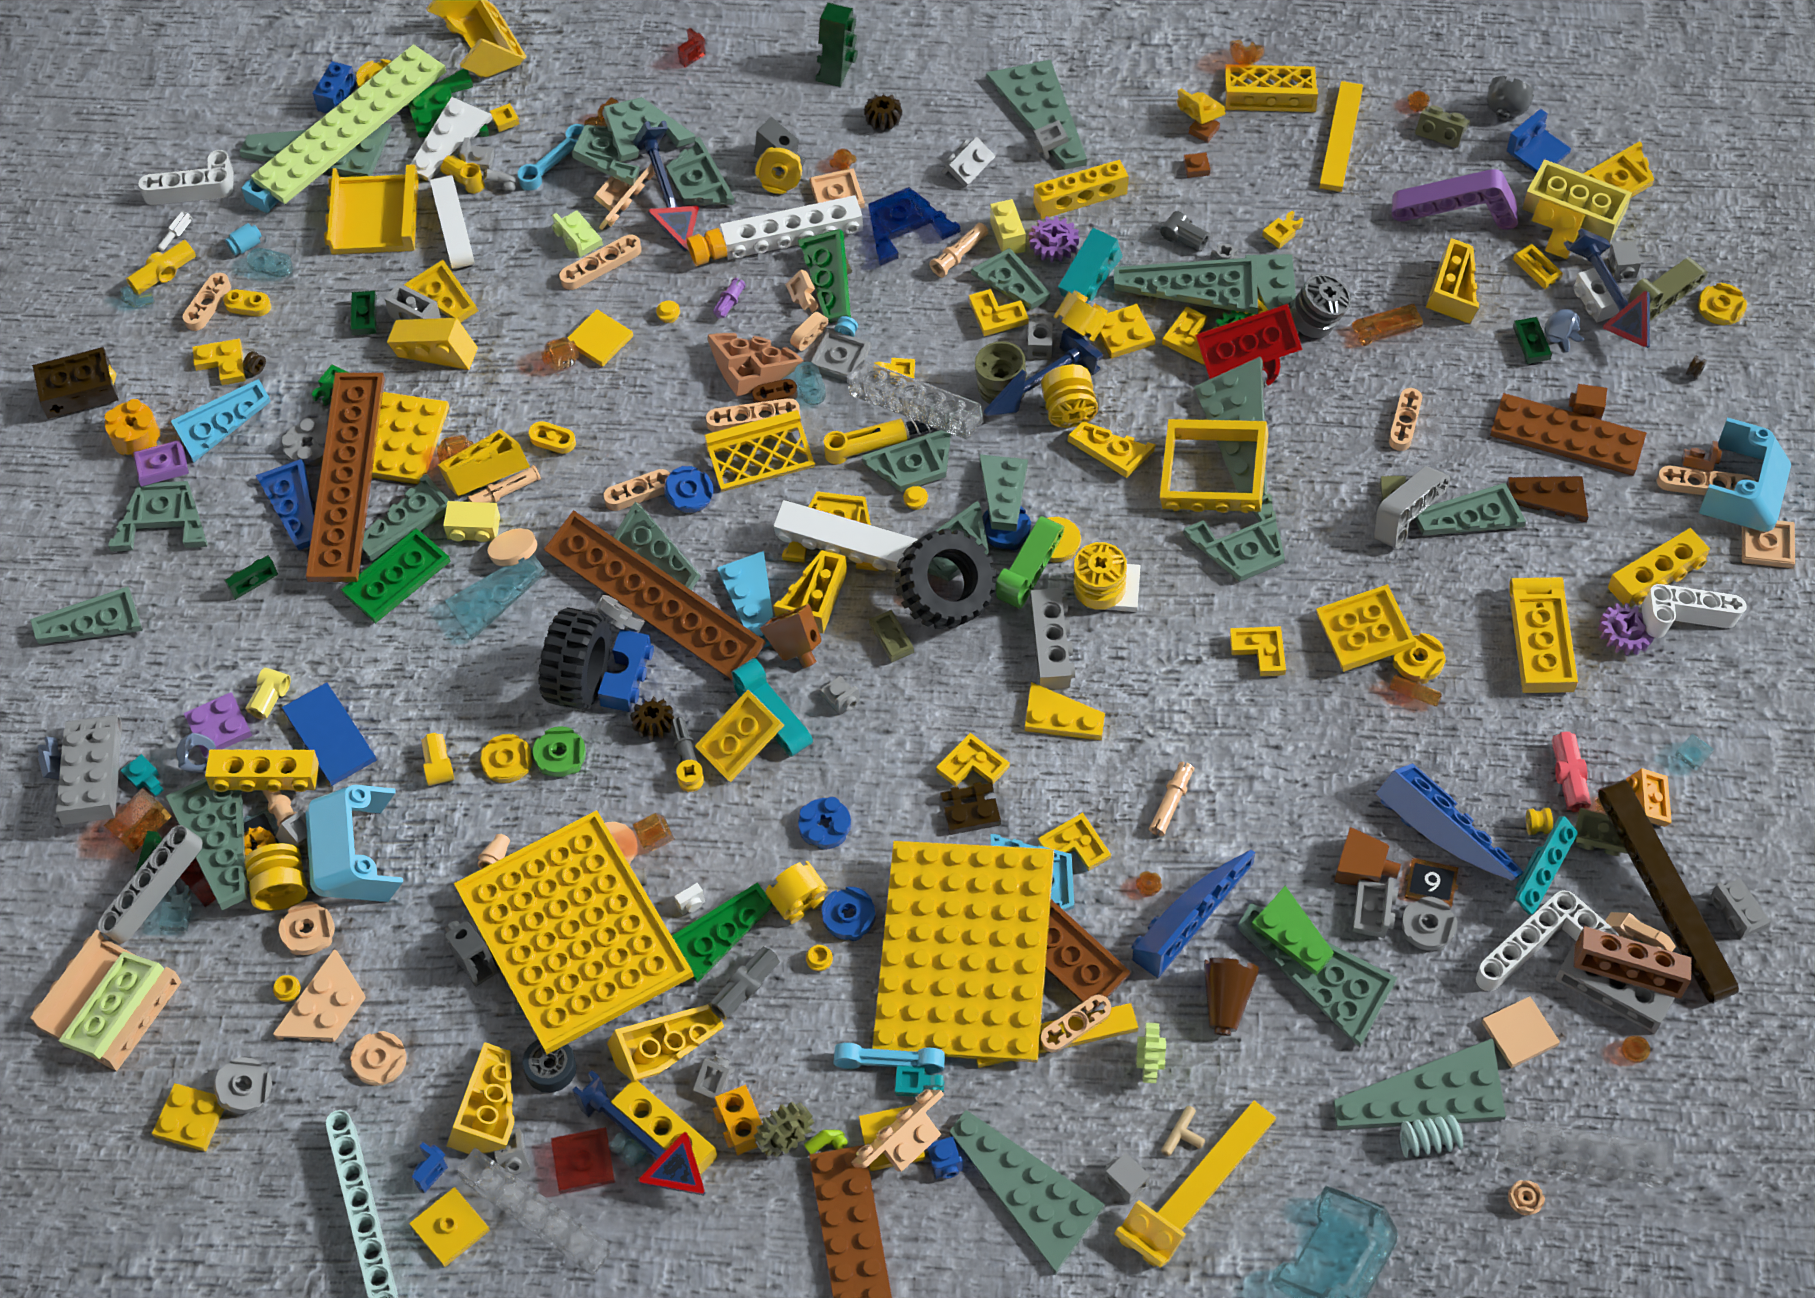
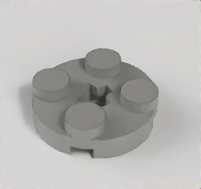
(301, 433)
(621, 615)
(1427, 938)
(245, 1101)

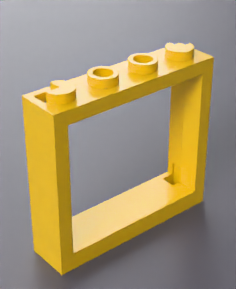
(1217, 431)

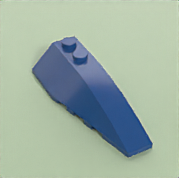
(1434, 815)
(1186, 916)

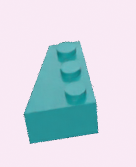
(1091, 265)

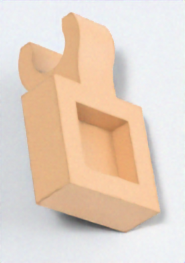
(800, 290)

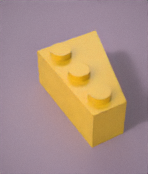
(1454, 283)
(433, 341)

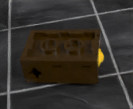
(75, 382)

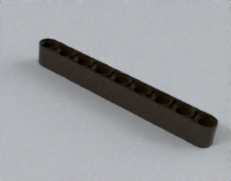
(1668, 891)

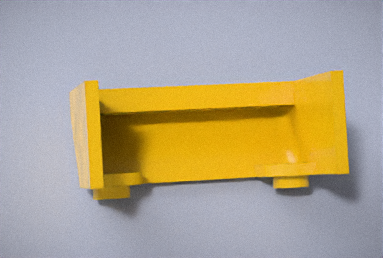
(486, 33)

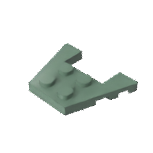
(627, 118)
(597, 150)
(157, 507)
(1244, 551)

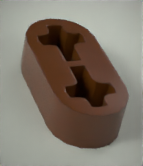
(775, 391)

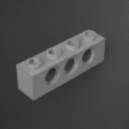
(1050, 603)
(1622, 1001)

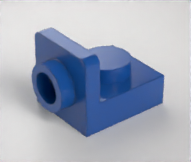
(945, 1158)
(430, 1170)

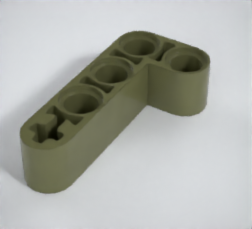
(1670, 286)

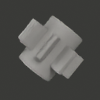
(1224, 251)

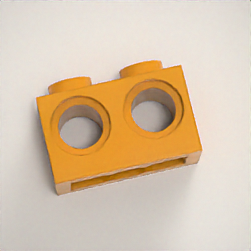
(744, 1118)

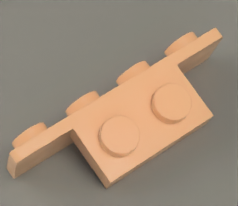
(616, 195)
(905, 1137)

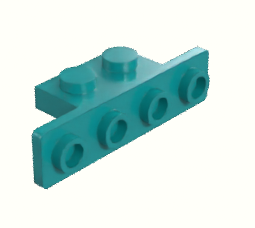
(1544, 865)

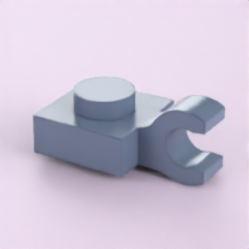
(49, 758)

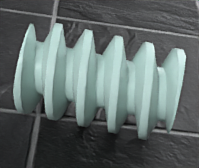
(1430, 1134)

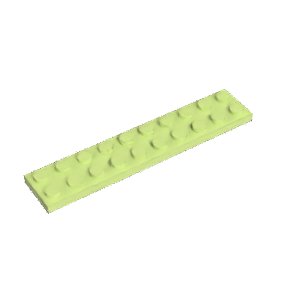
(348, 124)

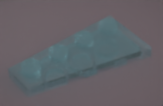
(491, 596)

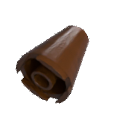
(1227, 992)

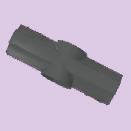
(744, 983)

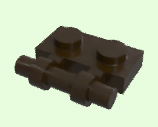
(972, 815)

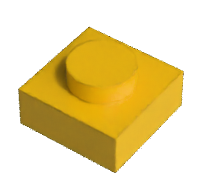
(504, 117)

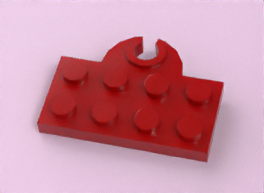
(1264, 335)

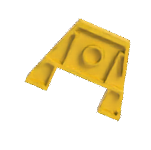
(842, 505)

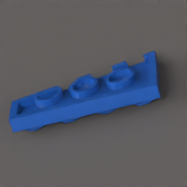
(292, 500)

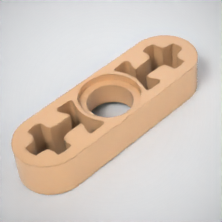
(206, 311)
(1402, 410)
(643, 480)
(1088, 1006)

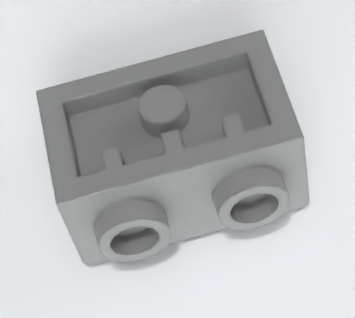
(1739, 908)

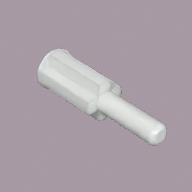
(175, 229)

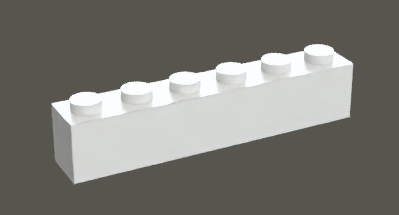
(841, 536)

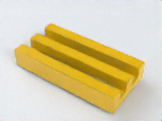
(1535, 268)

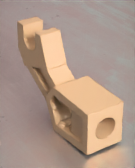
(1629, 927)

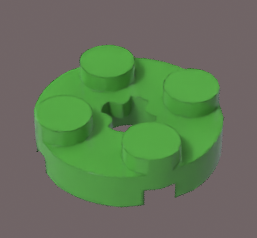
(561, 765)

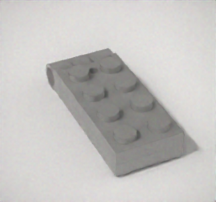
(89, 769)

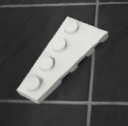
(454, 124)

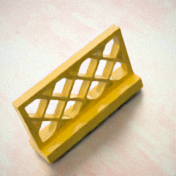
(1269, 96)
(749, 434)

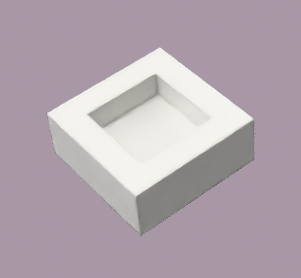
(690, 899)

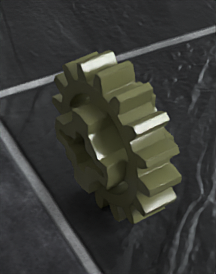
(783, 1129)

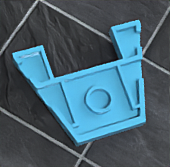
(1062, 879)

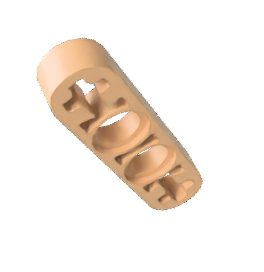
(598, 258)
(751, 410)
(1704, 476)

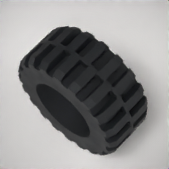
(972, 564)
(574, 658)

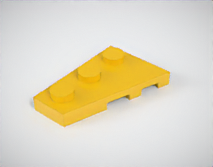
(443, 287)
(1114, 451)
(1061, 716)

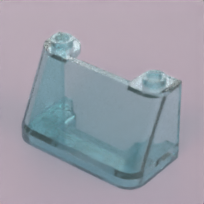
(1343, 1250)

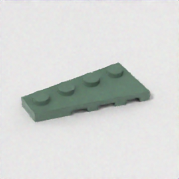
(416, 510)

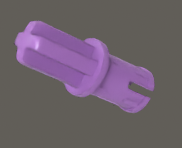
(729, 298)

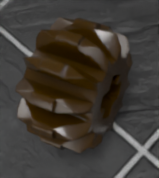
(883, 112)
(643, 720)

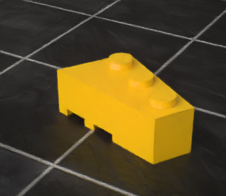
(483, 463)
(817, 587)

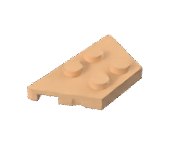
(324, 1005)

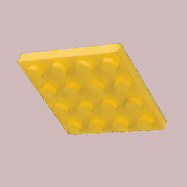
(407, 436)

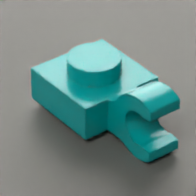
(143, 773)
(913, 1081)

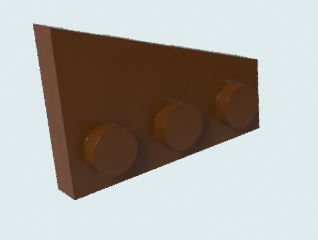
(1558, 494)

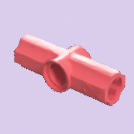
(1571, 771)

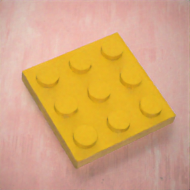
(1365, 627)

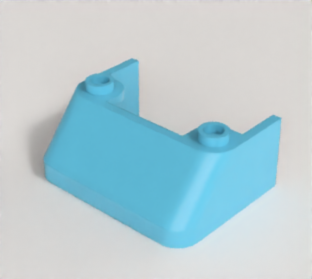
(1751, 502)
(331, 851)

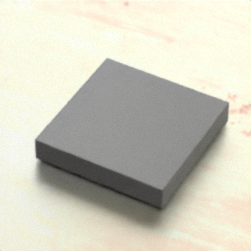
(839, 354)

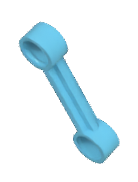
(548, 160)
(853, 1056)

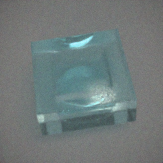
(1694, 752)

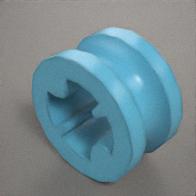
(846, 326)

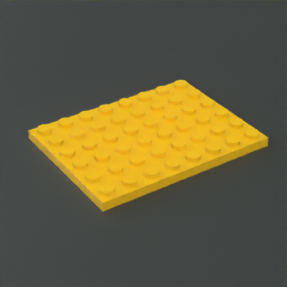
(573, 931)
(965, 950)

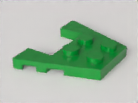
(431, 102)

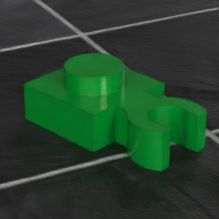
(326, 384)

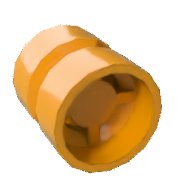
(704, 247)

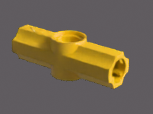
(161, 267)

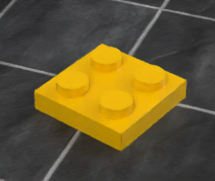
(1126, 332)
(188, 1117)

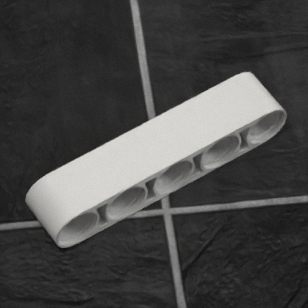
(452, 222)

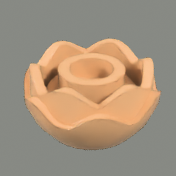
(1531, 1191)

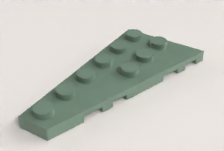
(1240, 398)
(1037, 1197)

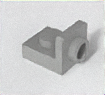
(1049, 138)
(475, 154)
(840, 695)
(713, 1076)
(513, 1156)

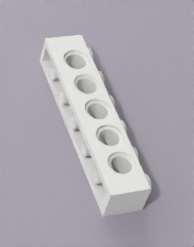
(788, 226)

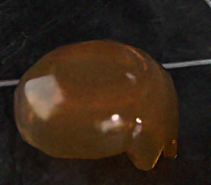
(1246, 55)

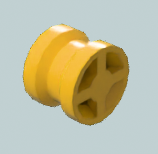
(693, 781)
(1539, 821)

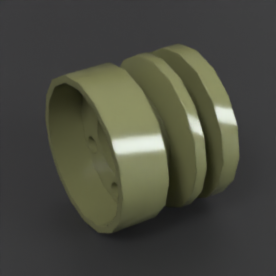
(996, 368)

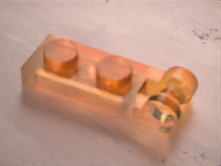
(1387, 324)

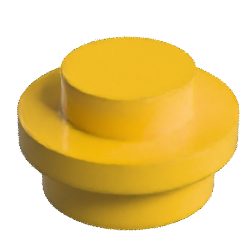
(668, 311)
(915, 497)
(819, 958)
(286, 988)

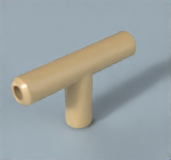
(1180, 1132)

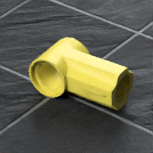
(269, 687)

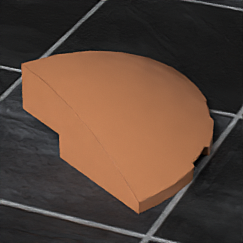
(751, 361)

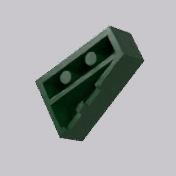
(837, 42)

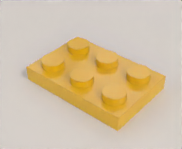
(739, 735)

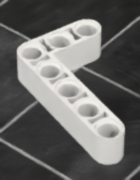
(1539, 935)

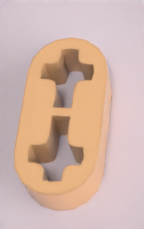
(809, 331)

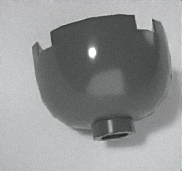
(1509, 98)

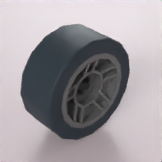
(552, 1078)

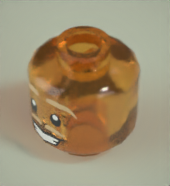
(560, 353)

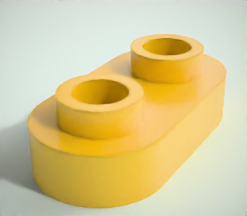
(245, 303)
(553, 437)

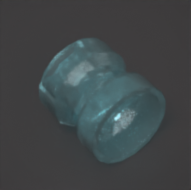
(628, 1149)

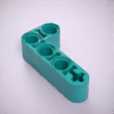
(752, 677)

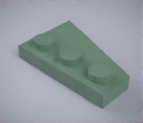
(1012, 278)

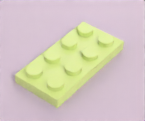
(111, 1005)

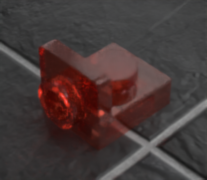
(692, 49)

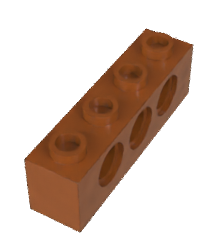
(1632, 962)

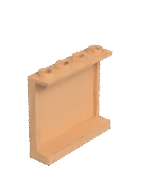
(80, 981)

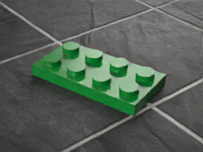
(396, 575)

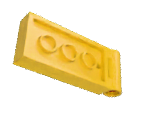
(1542, 635)

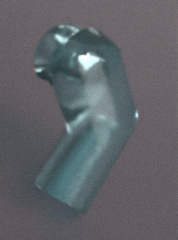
(135, 300)

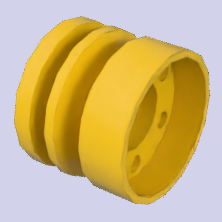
(1069, 396)
(1100, 575)
(275, 877)

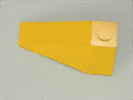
(657, 1044)
(486, 1109)

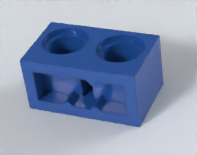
(334, 87)

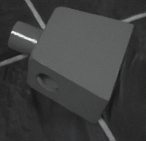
(776, 136)
(465, 944)

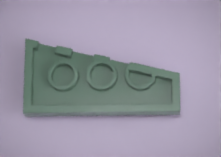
(1275, 279)
(1004, 489)
(1477, 511)
(648, 540)
(95, 617)

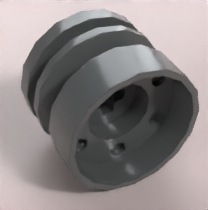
(1320, 305)

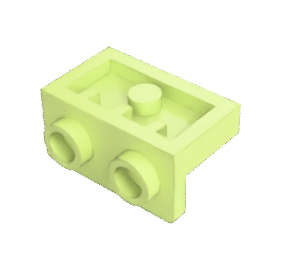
(576, 233)

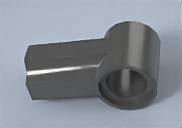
(1179, 228)

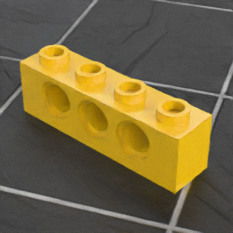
(1080, 189)
(1687, 546)
(250, 762)
(638, 1098)

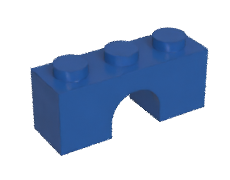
(621, 689)

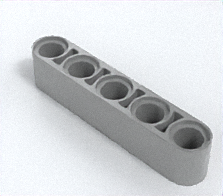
(150, 884)

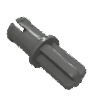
(682, 742)

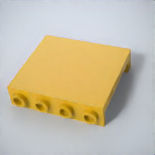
(372, 213)

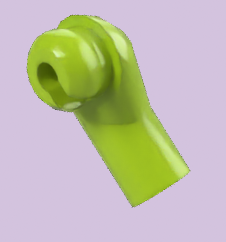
(826, 1137)

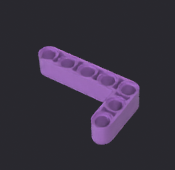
(1459, 193)

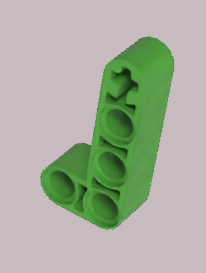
(1016, 584)

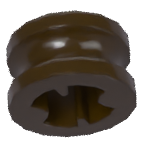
(254, 363)
(1696, 367)

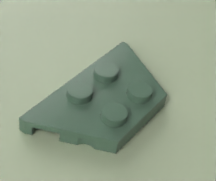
(698, 177)
(912, 461)
(971, 523)

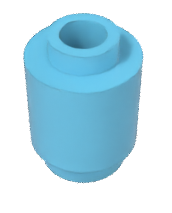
(243, 239)

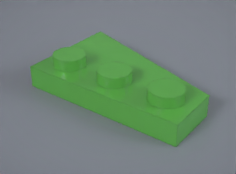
(1293, 932)

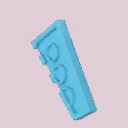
(214, 421)
(749, 591)

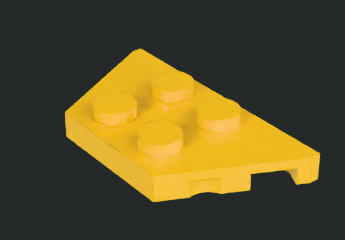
(1625, 170)

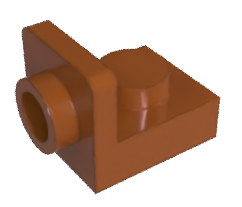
(1700, 459)

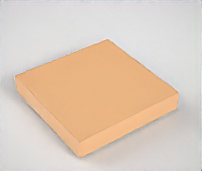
(836, 186)
(1770, 548)
(1520, 1032)

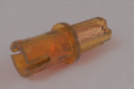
(1415, 690)

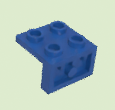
(1533, 144)

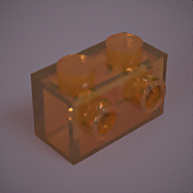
(136, 818)

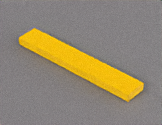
(1341, 136)
(1119, 1022)
(1217, 1165)

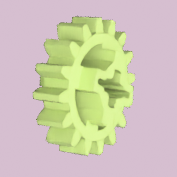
(1151, 1052)

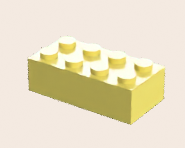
(1597, 199)

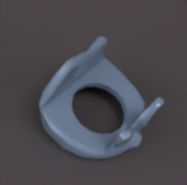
(1563, 326)
(186, 745)

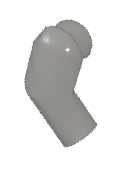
(500, 177)

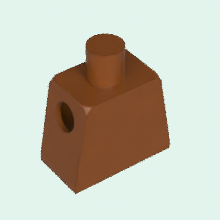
(794, 635)
(1364, 860)

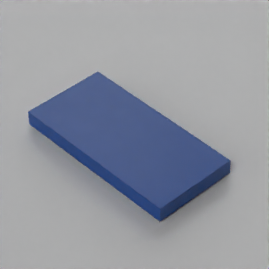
(330, 732)

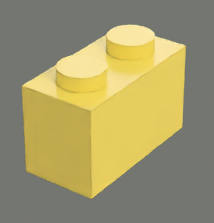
(1007, 226)
(471, 521)

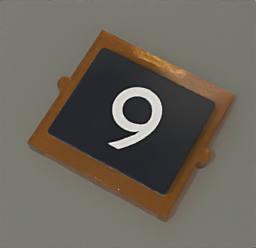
(1431, 880)

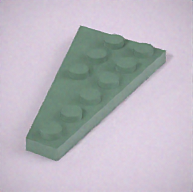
(1039, 101)
(356, 163)
(1211, 283)
(220, 825)
(1344, 990)
(1454, 1085)

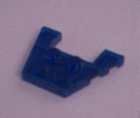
(901, 214)

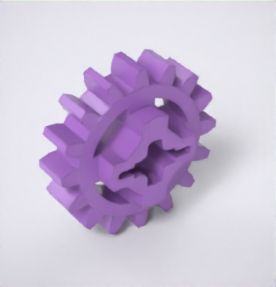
(1054, 239)
(1614, 625)

